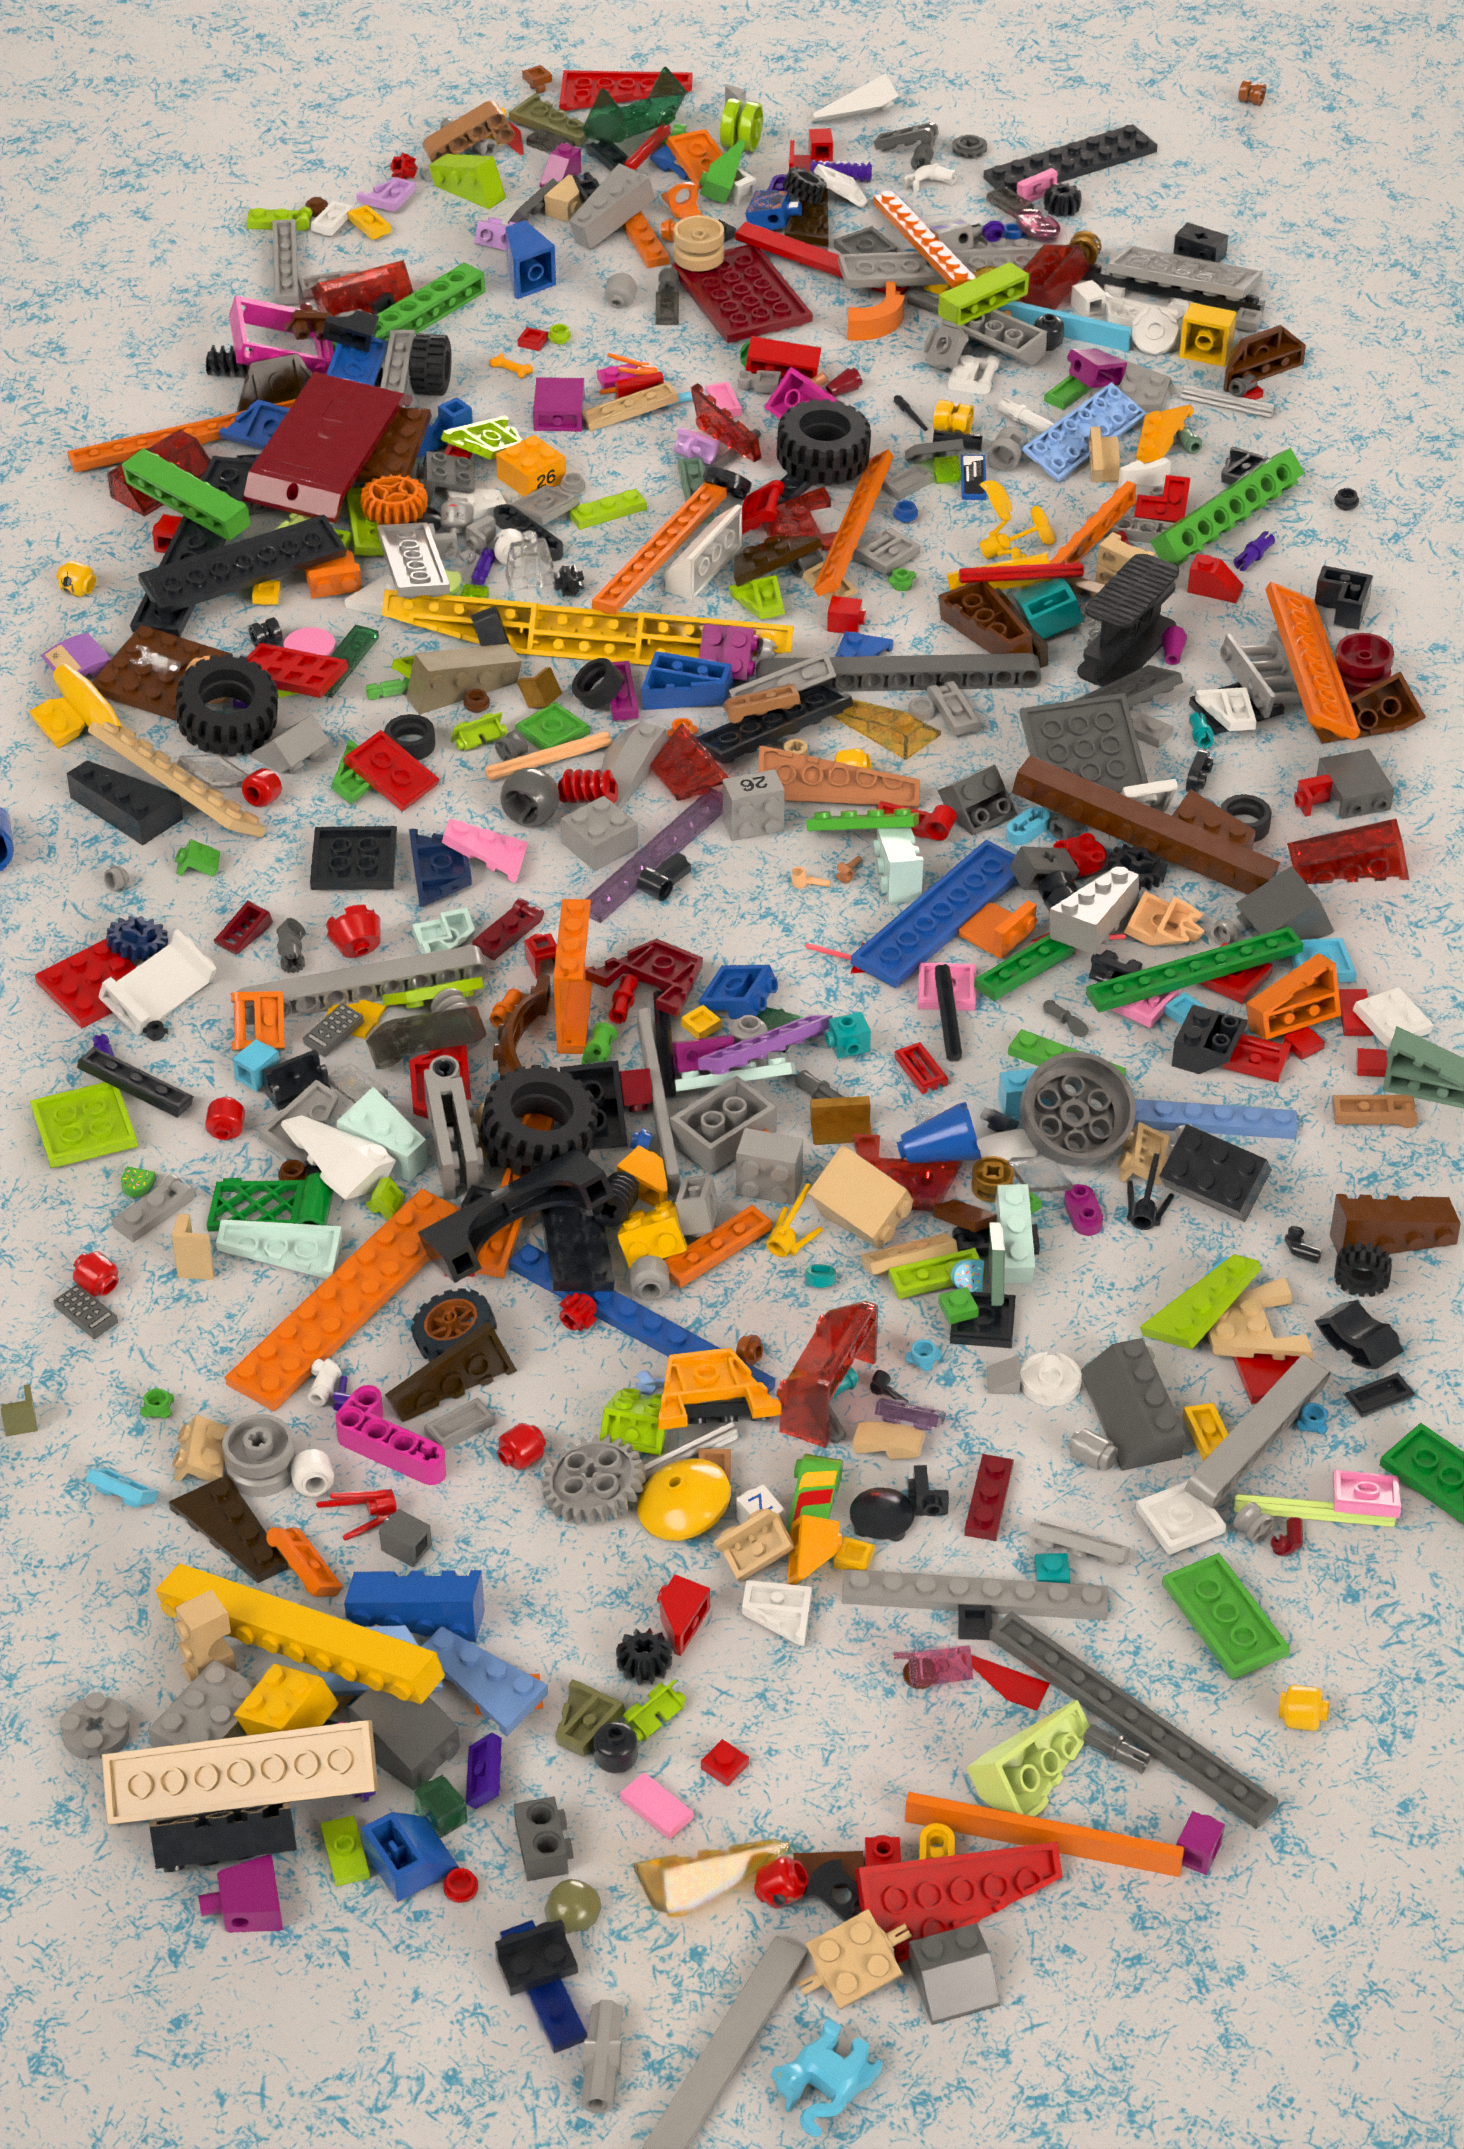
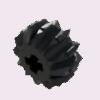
(1062, 200)
(644, 1656)

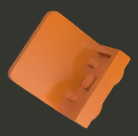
(334, 577)
(999, 929)

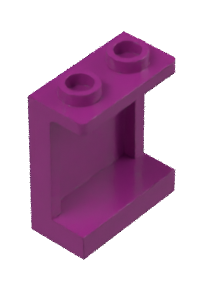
(558, 404)

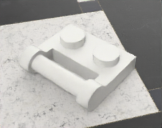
(965, 373)

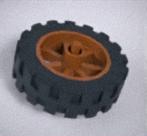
(451, 1313)

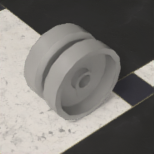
(259, 1455)

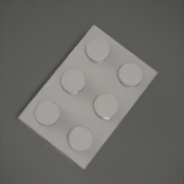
(715, 1123)
(204, 1709)

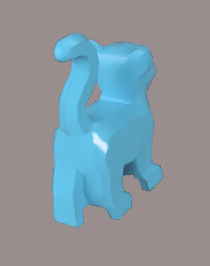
(829, 2072)

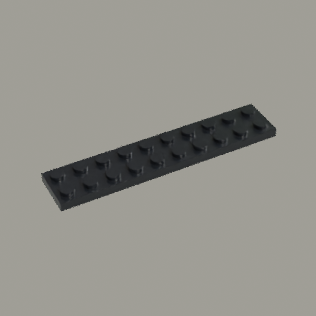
(192, 539)

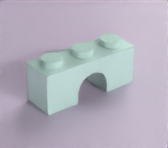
(1015, 1216)

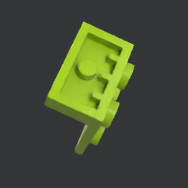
(634, 1420)

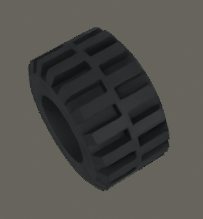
(430, 364)

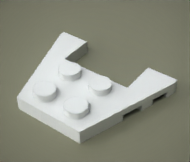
(1124, 311)

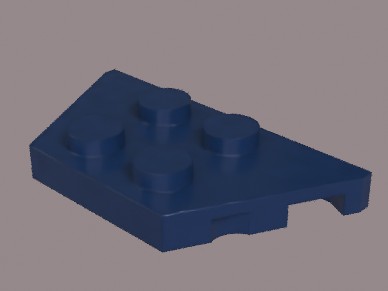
(437, 868)

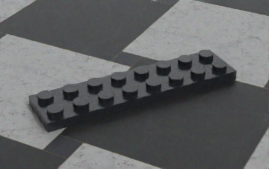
(1075, 158)
(241, 564)

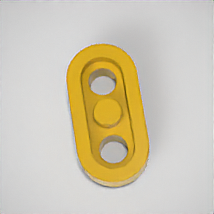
(936, 1834)

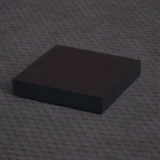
(991, 1327)

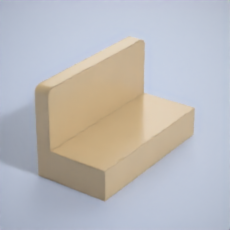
(1103, 457)
(191, 1251)

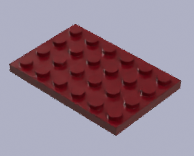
(745, 295)

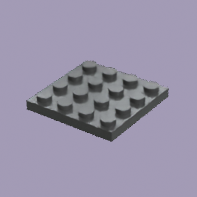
(1087, 739)

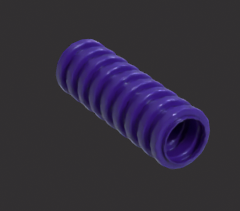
(857, 171)

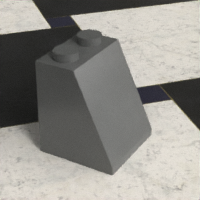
(1282, 904)
(407, 1736)

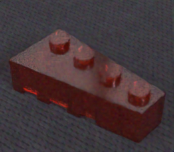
(1351, 854)

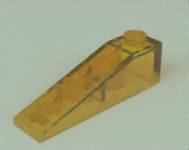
(889, 727)
(688, 1882)

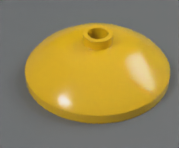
(684, 1499)

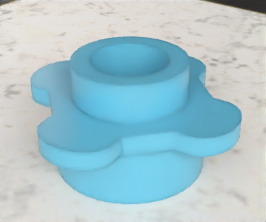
(923, 1354)

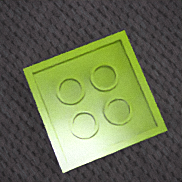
(83, 1124)

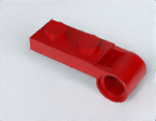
(931, 825)

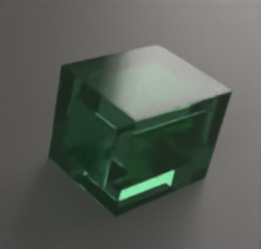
(440, 1805)

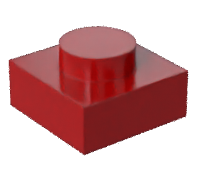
(724, 1762)

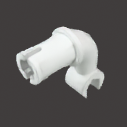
(931, 172)

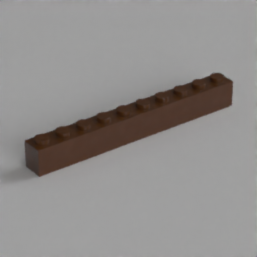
(1143, 826)

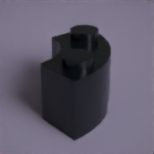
(1359, 1335)

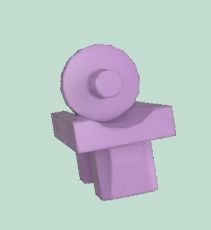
(696, 445)

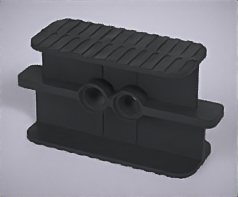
(1129, 619)

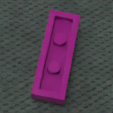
(625, 704)

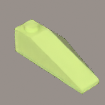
(1028, 1765)

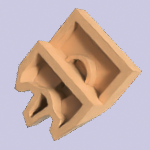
(1163, 922)

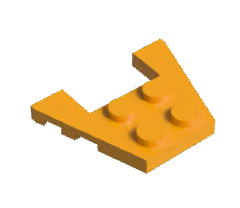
(710, 1377)

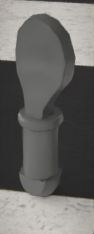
(1075, 1025)

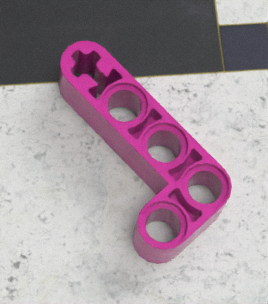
(365, 1431)

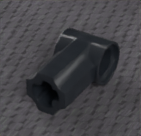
(660, 881)

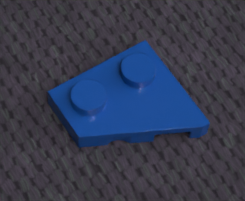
(856, 645)

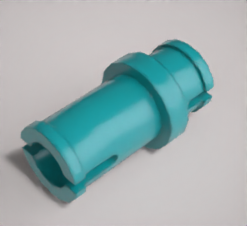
(1202, 732)

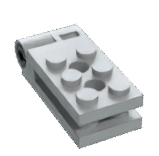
(449, 1107)

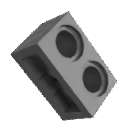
(541, 1838)

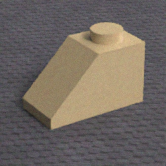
(563, 200)

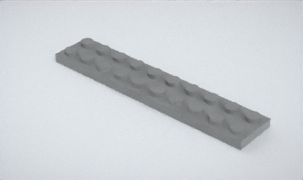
(913, 269)

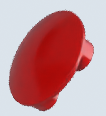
(1085, 852)

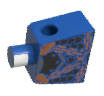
(771, 209)

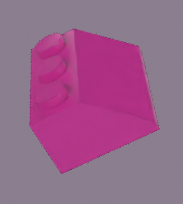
(793, 390)

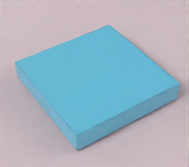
(1332, 949)

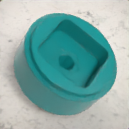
(820, 1275)

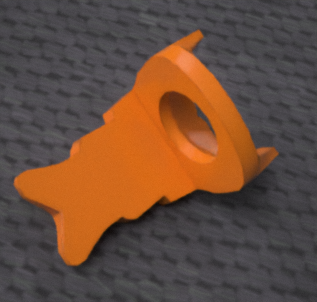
(688, 206)

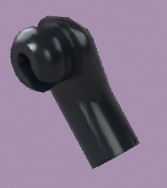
(1298, 1246)

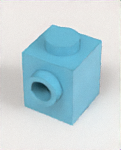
(251, 1063)

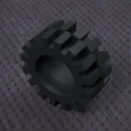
(804, 185)
(1364, 1257)

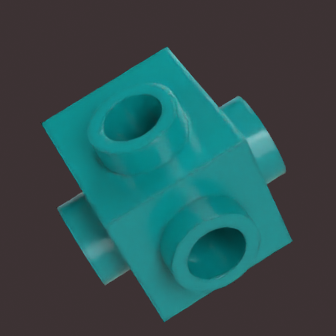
(848, 1035)

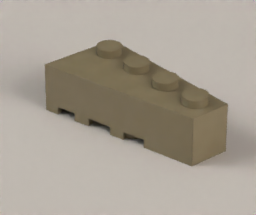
(447, 675)

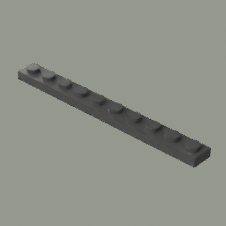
(1134, 1720)

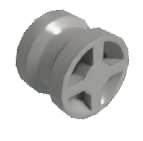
(1254, 1522)

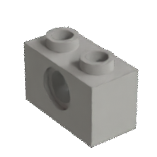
(697, 1205)

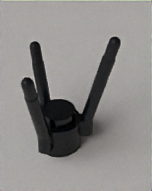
(1144, 1212)

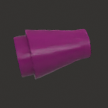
(1173, 643)

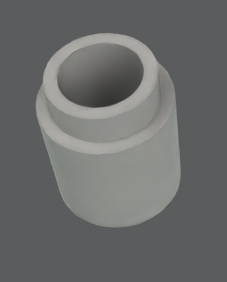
(1092, 1449)

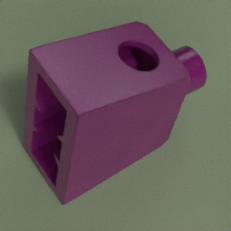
(1096, 367)
(246, 1897)

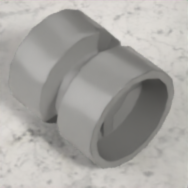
(1007, 449)

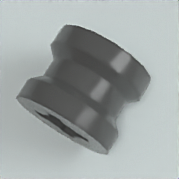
(511, 746)

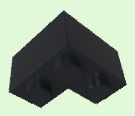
(1345, 592)

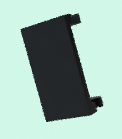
(292, 1077)

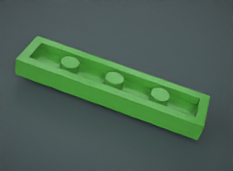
(873, 819)
(1038, 1049)

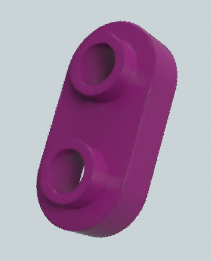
(1080, 1204)

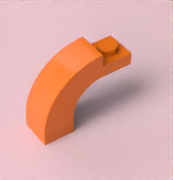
(877, 320)

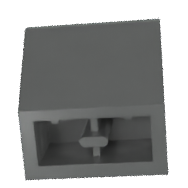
(979, 800)

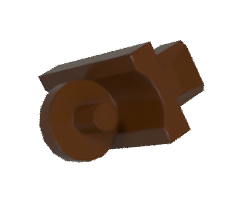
(306, 321)

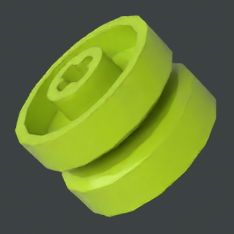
(741, 123)

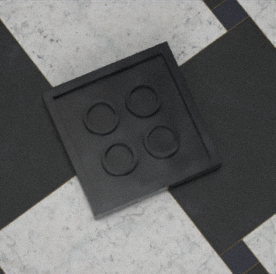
(353, 858)

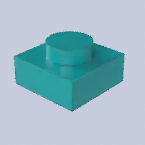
(1052, 1568)

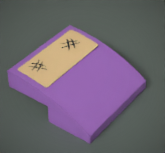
(80, 653)

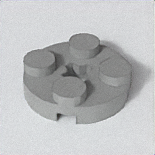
(955, 340)
(90, 1711)

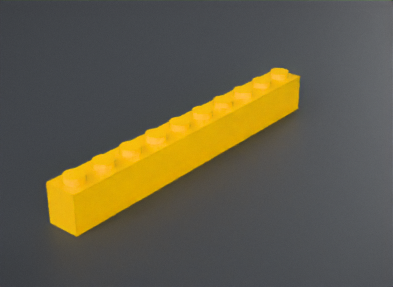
(311, 1636)

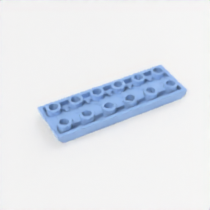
(1066, 443)

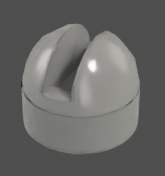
(765, 649)

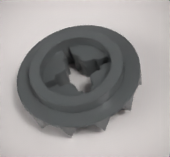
(969, 146)

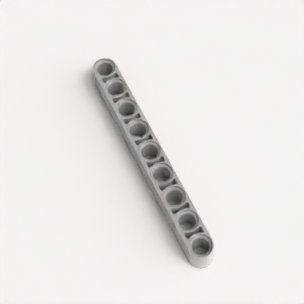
(370, 981)

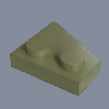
(584, 1715)

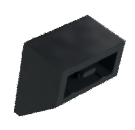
(1206, 1039)

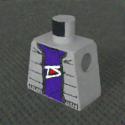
(956, 233)

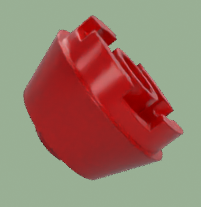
(355, 932)

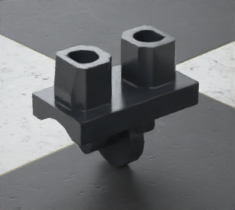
(1108, 967)

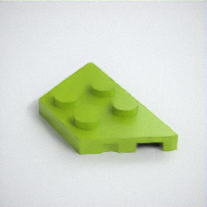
(483, 437)

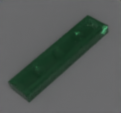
(353, 649)

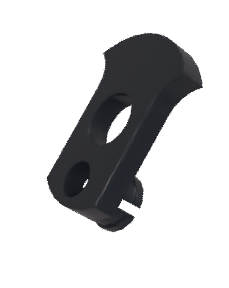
(822, 1883)

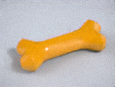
(502, 362)

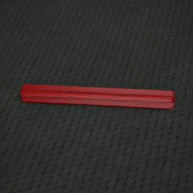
(648, 147)
(1021, 572)

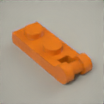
(305, 1561)

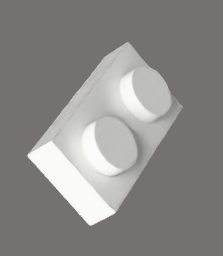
(331, 218)

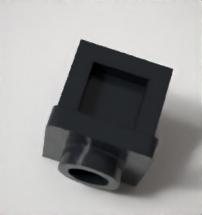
(926, 1501)

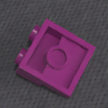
(731, 646)

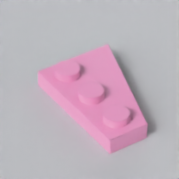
(491, 847)

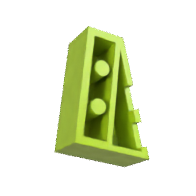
(469, 178)

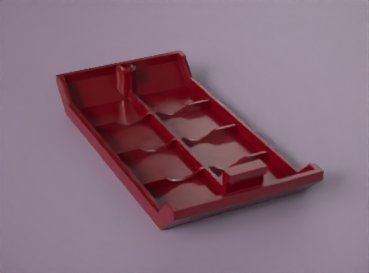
(322, 446)

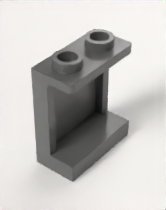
(1357, 783)

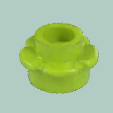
(559, 334)

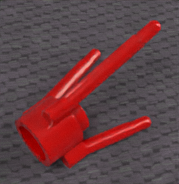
(379, 1503)

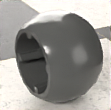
(529, 797)

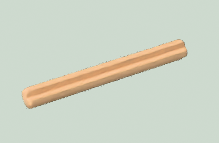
(548, 755)

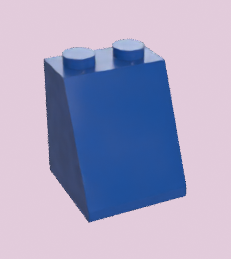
(529, 259)

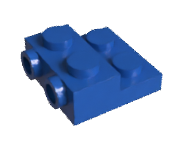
(740, 989)

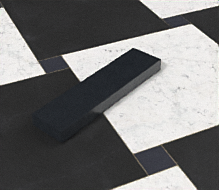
(135, 1082)

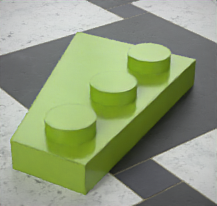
(415, 997)

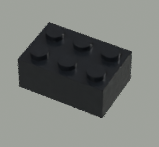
(1215, 1172)

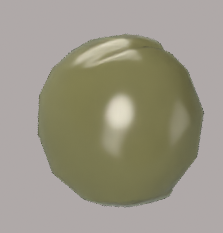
(574, 1904)

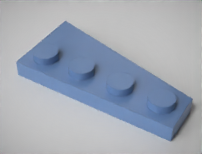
(491, 1683)

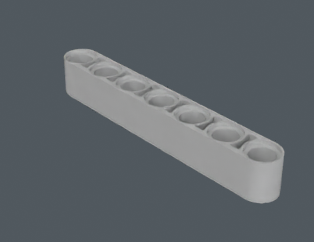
(1257, 1431)

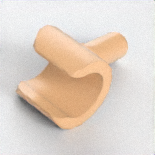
(800, 879)

